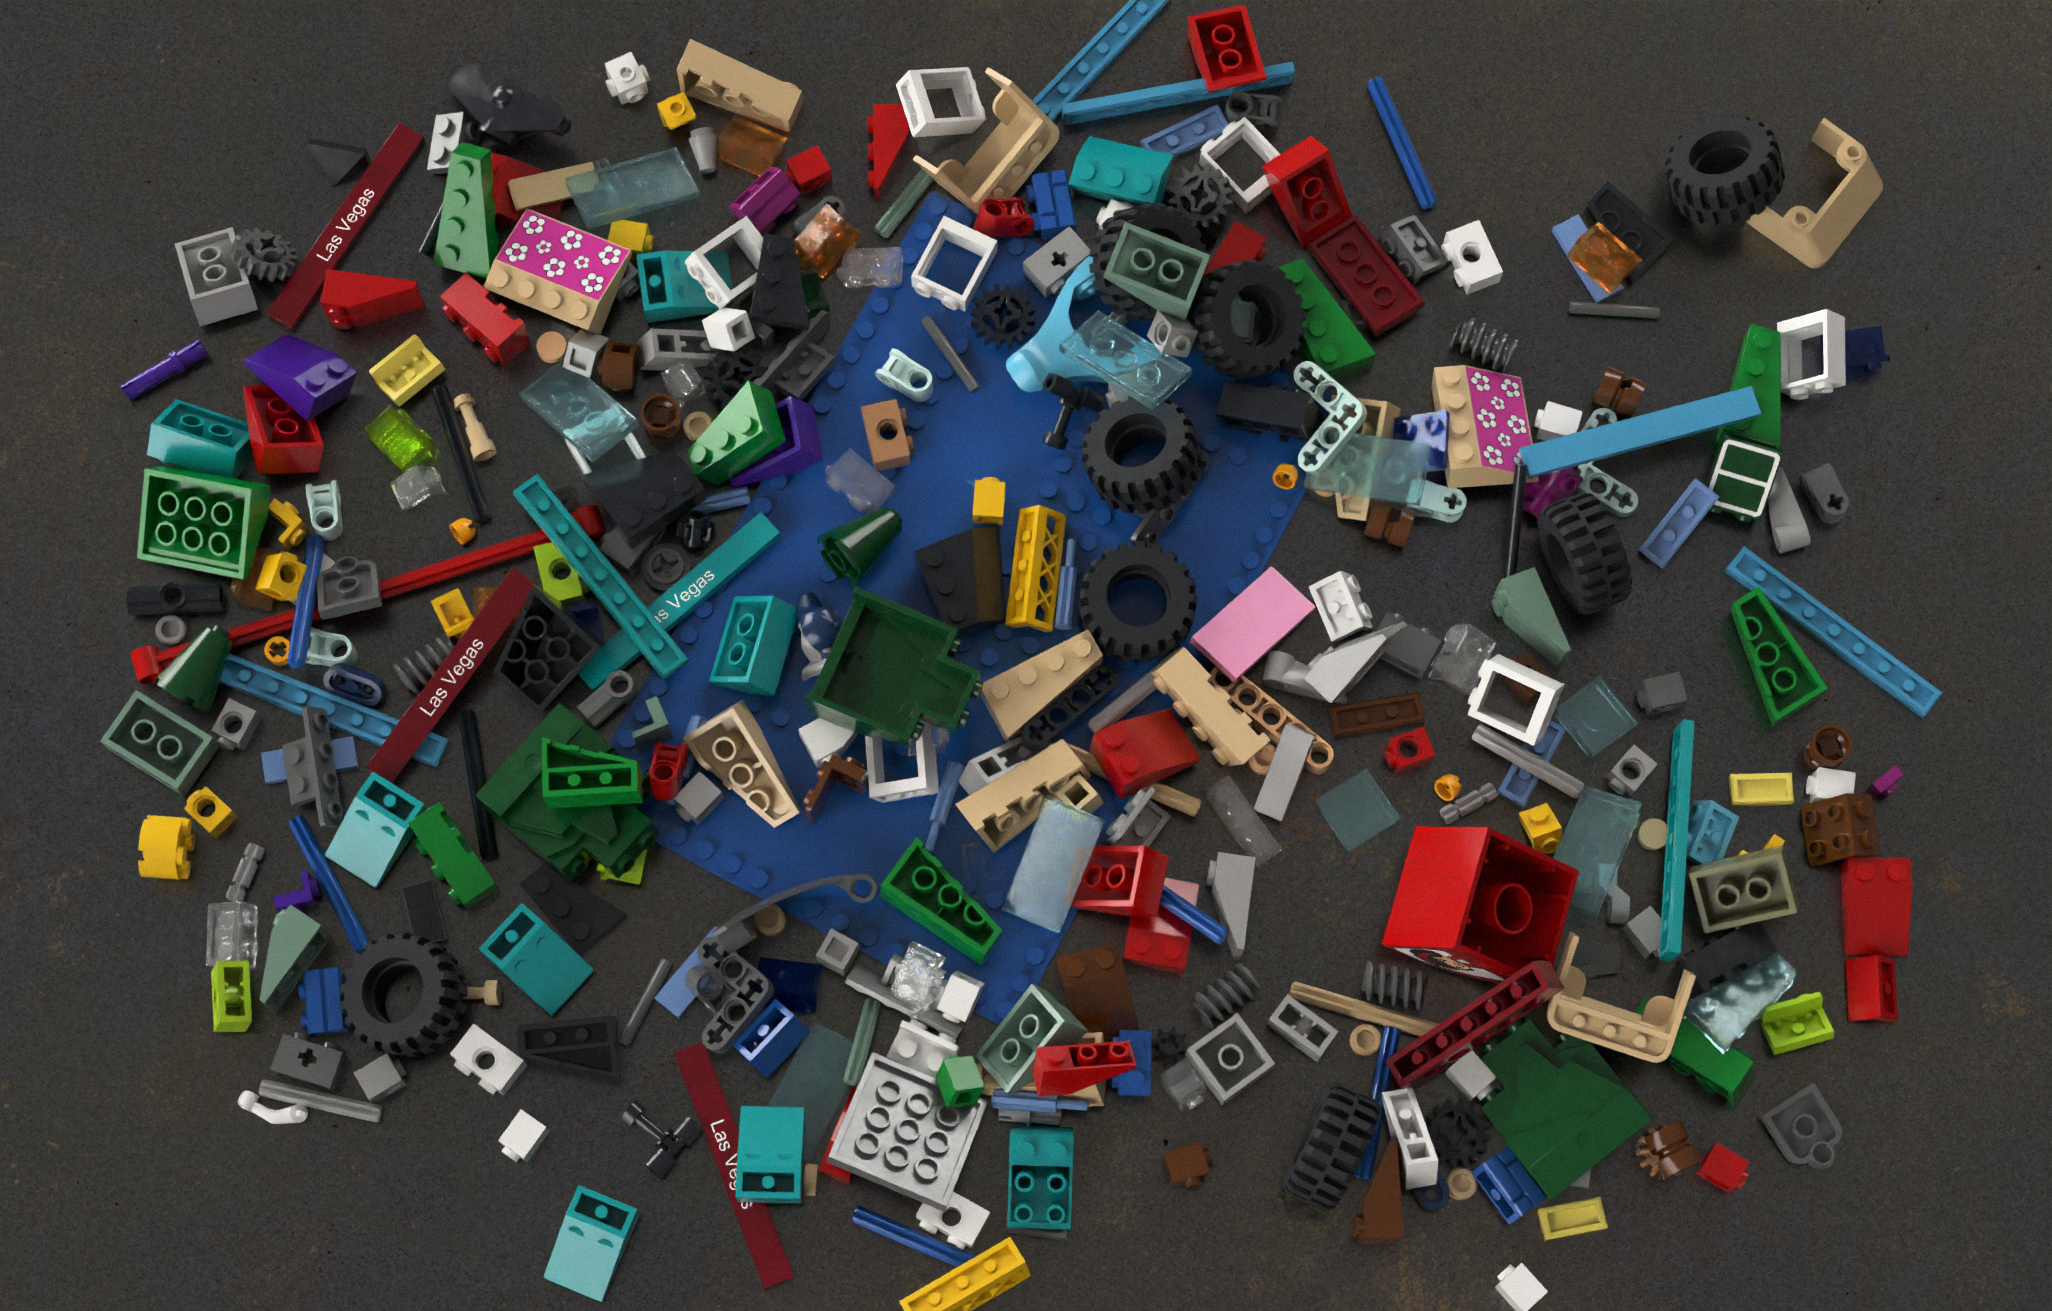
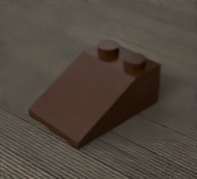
(1098, 990)
(1380, 1212)

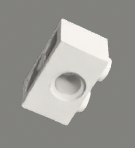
(1473, 241)
(478, 1044)
(966, 1231)

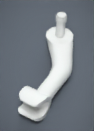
(292, 1114)

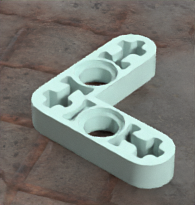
(1338, 411)
(1590, 472)

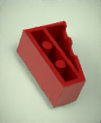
(485, 320)

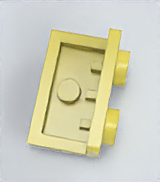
(406, 370)

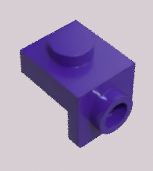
(300, 899)

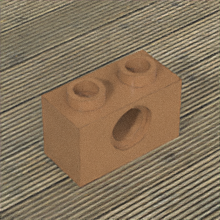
(883, 417)

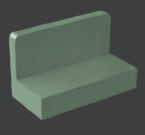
(659, 730)

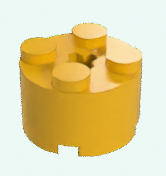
(166, 847)

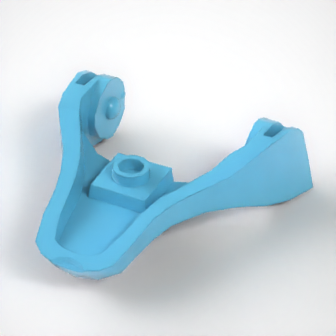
(1041, 354)

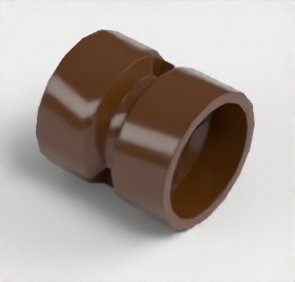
(1619, 392)
(661, 418)
(1390, 522)
(1827, 747)
(1672, 1148)

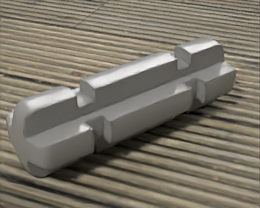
(1468, 803)
(245, 872)

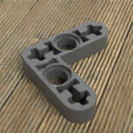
(743, 986)

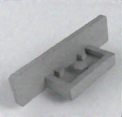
(879, 988)

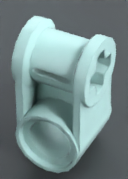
(902, 372)
(1435, 502)
(325, 504)
(323, 648)

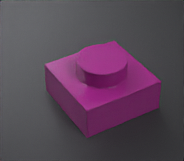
(1886, 784)

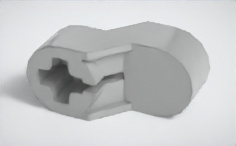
(1618, 904)

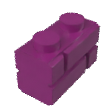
(766, 199)

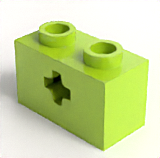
(231, 996)

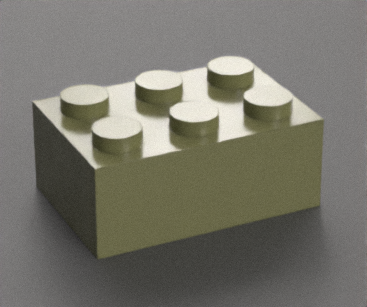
(1744, 889)

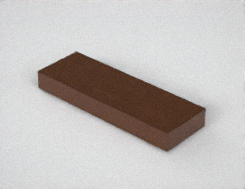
(1376, 715)

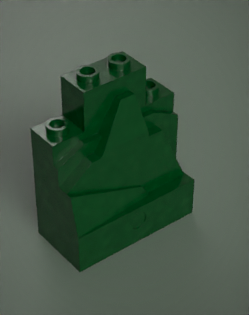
(892, 673)
(572, 834)
(1558, 1104)

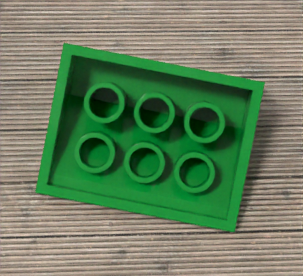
(201, 520)

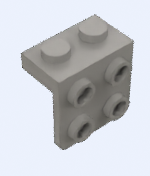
(1139, 824)

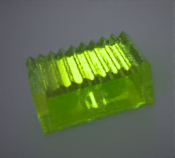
(399, 439)

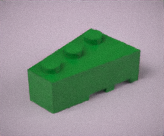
(452, 857)

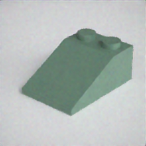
(1157, 270)
(1529, 614)
(291, 951)
(1033, 1022)

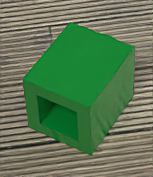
(959, 1081)

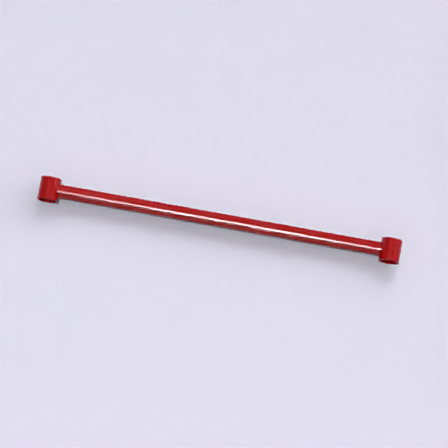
(150, 662)

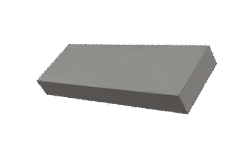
(1284, 772)

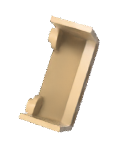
(1005, 156)
(1817, 236)
(1641, 1036)

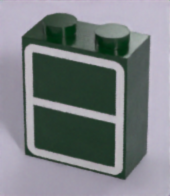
(1743, 475)

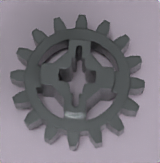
(1204, 184)
(264, 254)

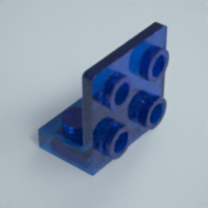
(1429, 429)

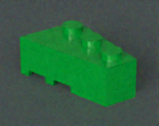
(738, 435)
(587, 778)

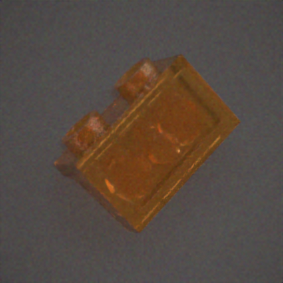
(749, 146)
(825, 240)
(1604, 257)
(244, 589)

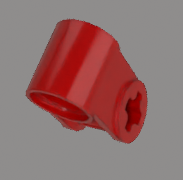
(1003, 218)
(667, 769)

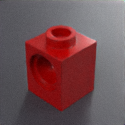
(808, 170)
(1418, 741)
(1723, 1168)

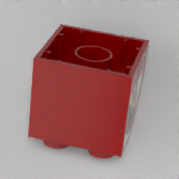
(1478, 903)

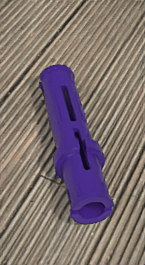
(169, 366)

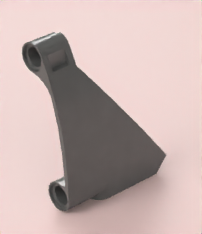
(742, 928)

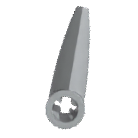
(1786, 517)
(1288, 675)

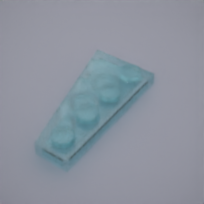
(1733, 1005)

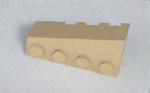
(738, 87)
(1034, 684)
(1207, 708)
(1017, 797)

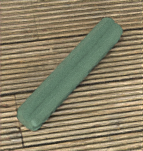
(903, 204)
(862, 1042)

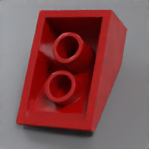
(1225, 48)
(504, 170)
(1308, 190)
(367, 299)
(279, 435)
(1142, 751)
(1123, 881)
(1876, 906)
(1163, 940)

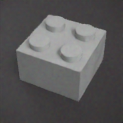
(1229, 1059)

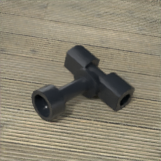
(1071, 399)
(668, 1142)

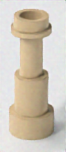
(482, 447)

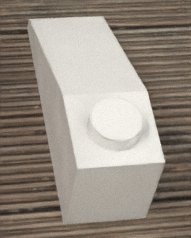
(825, 739)
(1415, 1149)

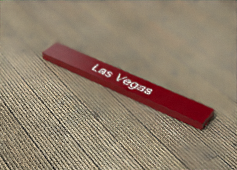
(346, 226)
(451, 676)
(723, 1142)

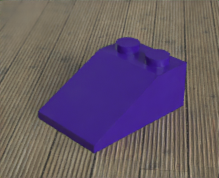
(303, 374)
(795, 454)

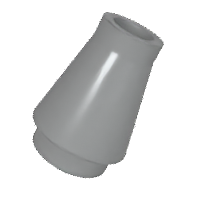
(704, 147)

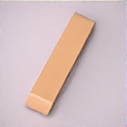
(1265, 704)

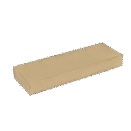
(544, 187)

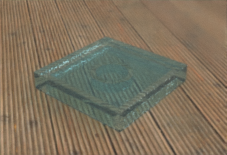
(1595, 717)
(1357, 810)

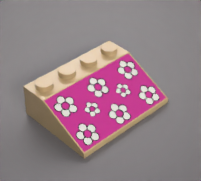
(559, 270)
(1484, 424)

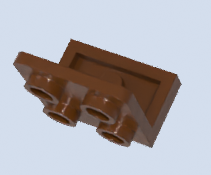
(846, 772)
(1840, 828)

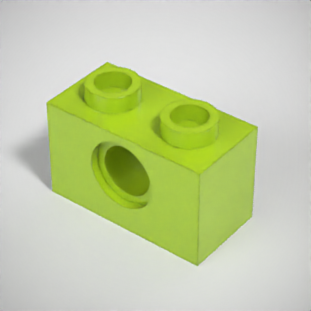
(549, 563)

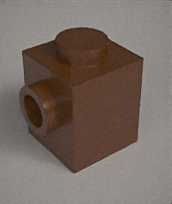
(619, 366)
(1524, 692)
(1188, 1165)

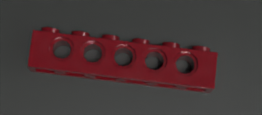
(1475, 1024)

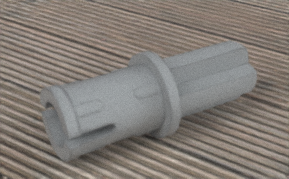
(1030, 1117)

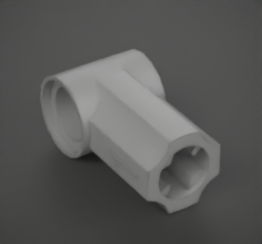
(605, 700)

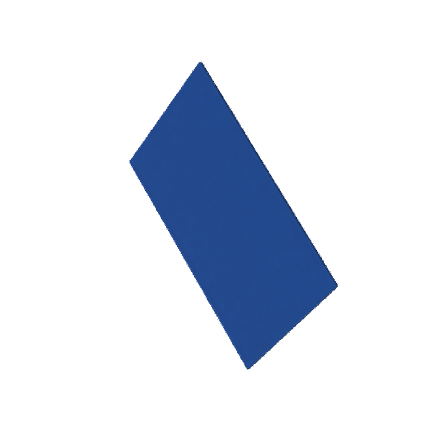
(998, 432)

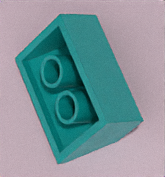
(1120, 172)
(200, 440)
(754, 644)

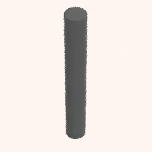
(1614, 310)
(950, 354)
(645, 1002)

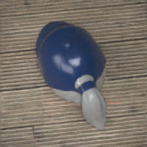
(818, 632)

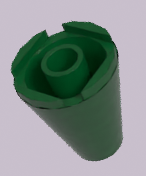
(859, 544)
(198, 668)

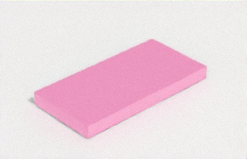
(1252, 624)

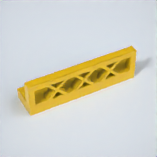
(1030, 565)
(972, 1282)

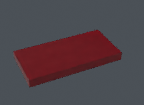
(1366, 275)

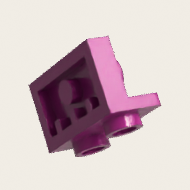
(1550, 489)

